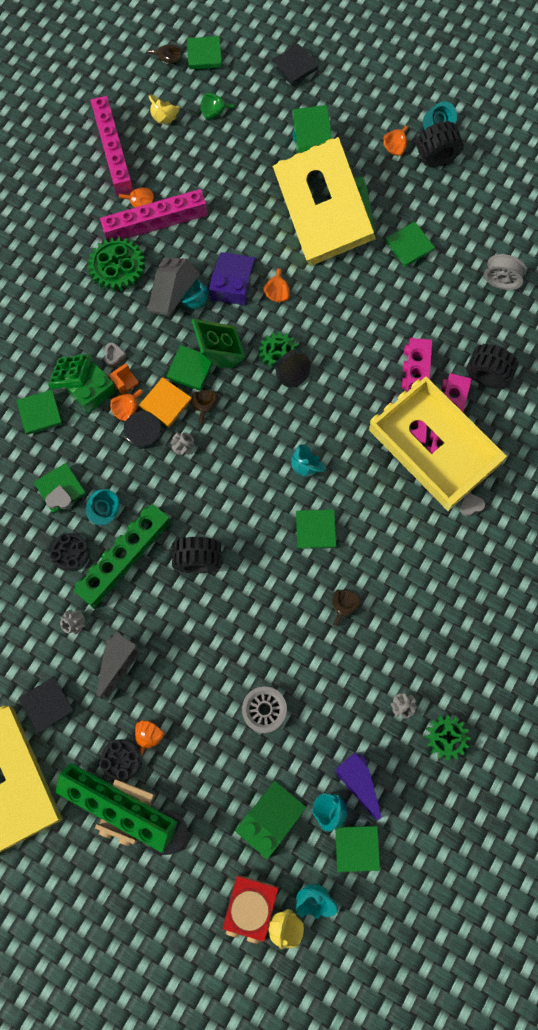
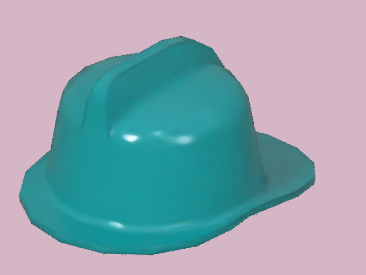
(440, 112)

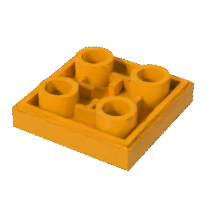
(165, 402)

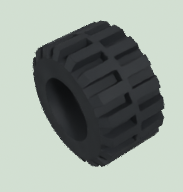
(439, 144)
(492, 366)
(196, 555)

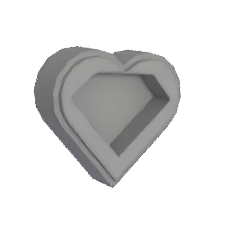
(114, 354)
(58, 498)
(471, 504)

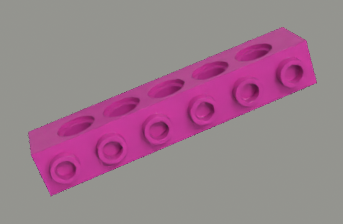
(111, 145)
(154, 216)
(420, 349)
(453, 385)

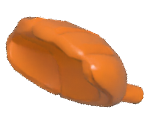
(396, 141)
(139, 197)
(277, 288)
(124, 405)
(147, 735)

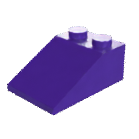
(231, 278)
(358, 780)

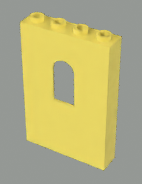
(333, 224)
(455, 466)
(24, 796)

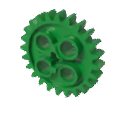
(116, 264)

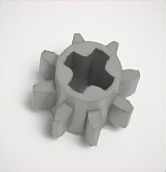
(182, 443)
(72, 622)
(404, 705)

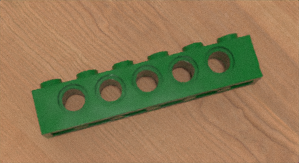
(121, 566)
(116, 807)

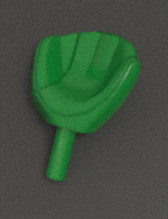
(213, 105)

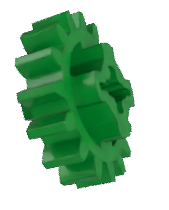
(278, 347)
(447, 747)

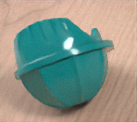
(195, 296)
(305, 463)
(102, 506)
(330, 811)
(315, 901)

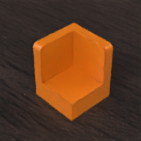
(123, 379)

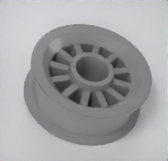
(505, 272)
(271, 692)

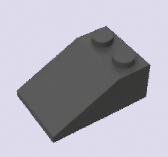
(171, 284)
(116, 661)

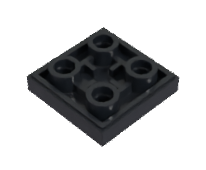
(295, 64)
(46, 704)

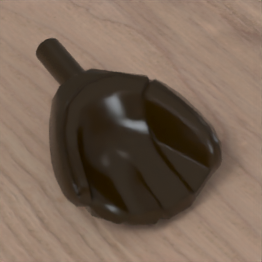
(168, 53)
(204, 402)
(345, 603)

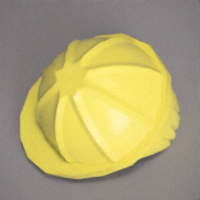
(161, 111)
(286, 929)

